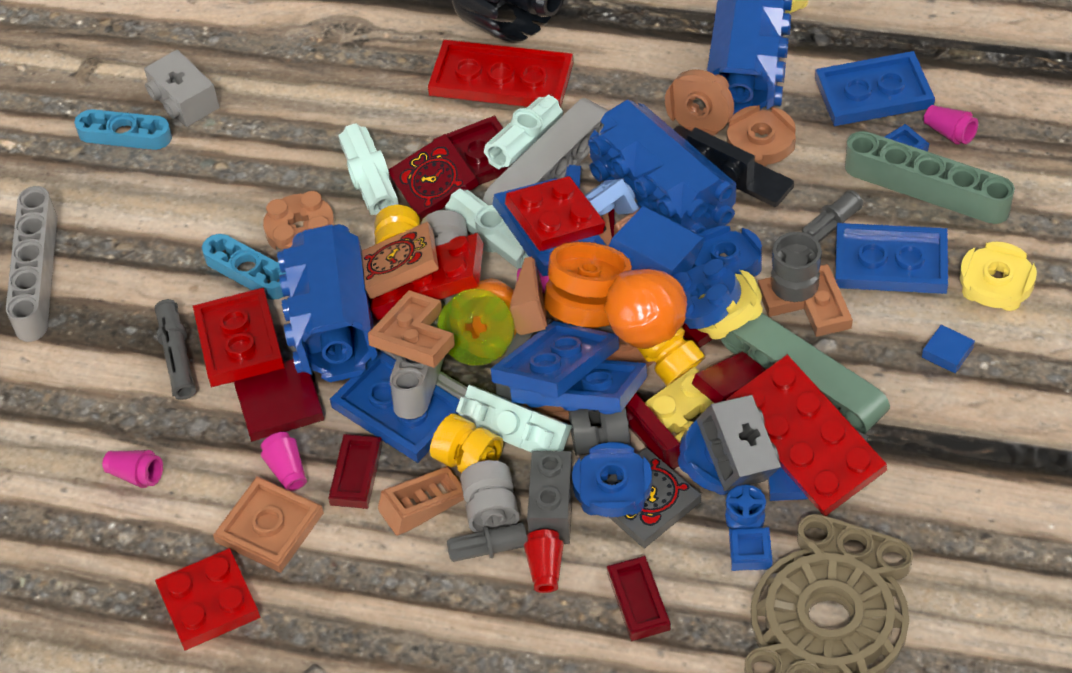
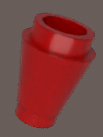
(544, 559)

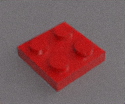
(554, 213)
(207, 599)

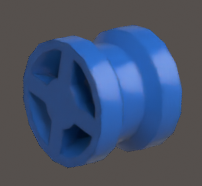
(745, 499)

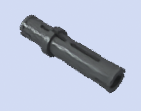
(172, 337)

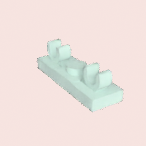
(513, 421)

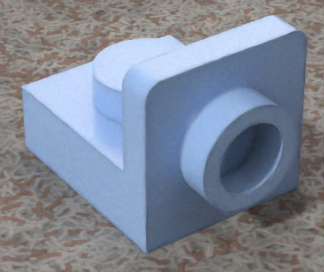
(612, 195)

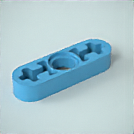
(145, 131)
(238, 254)

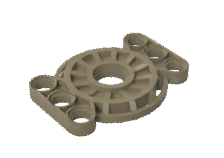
(831, 573)

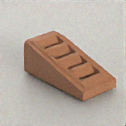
(528, 300)
(400, 511)

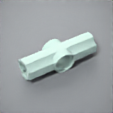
(523, 131)
(367, 168)
(489, 225)

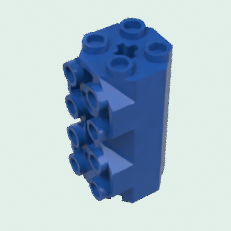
(748, 49)
(661, 168)
(326, 303)

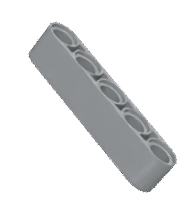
(554, 151)
(31, 264)
(414, 383)

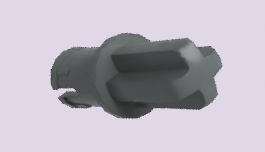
(833, 214)
(487, 542)

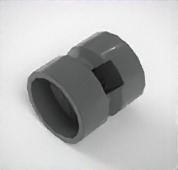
(796, 266)
(586, 434)

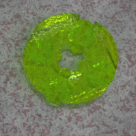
(493, 313)

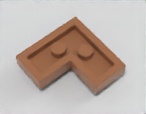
(825, 310)
(408, 330)

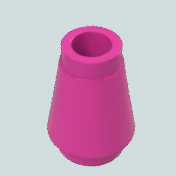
(952, 123)
(284, 460)
(136, 467)

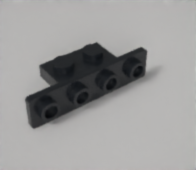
(740, 167)

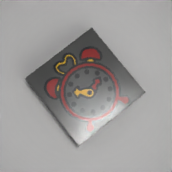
(667, 504)

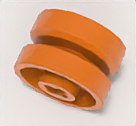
(580, 282)

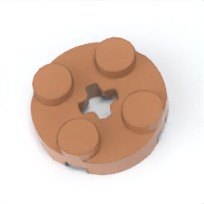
(711, 90)
(776, 123)
(284, 212)

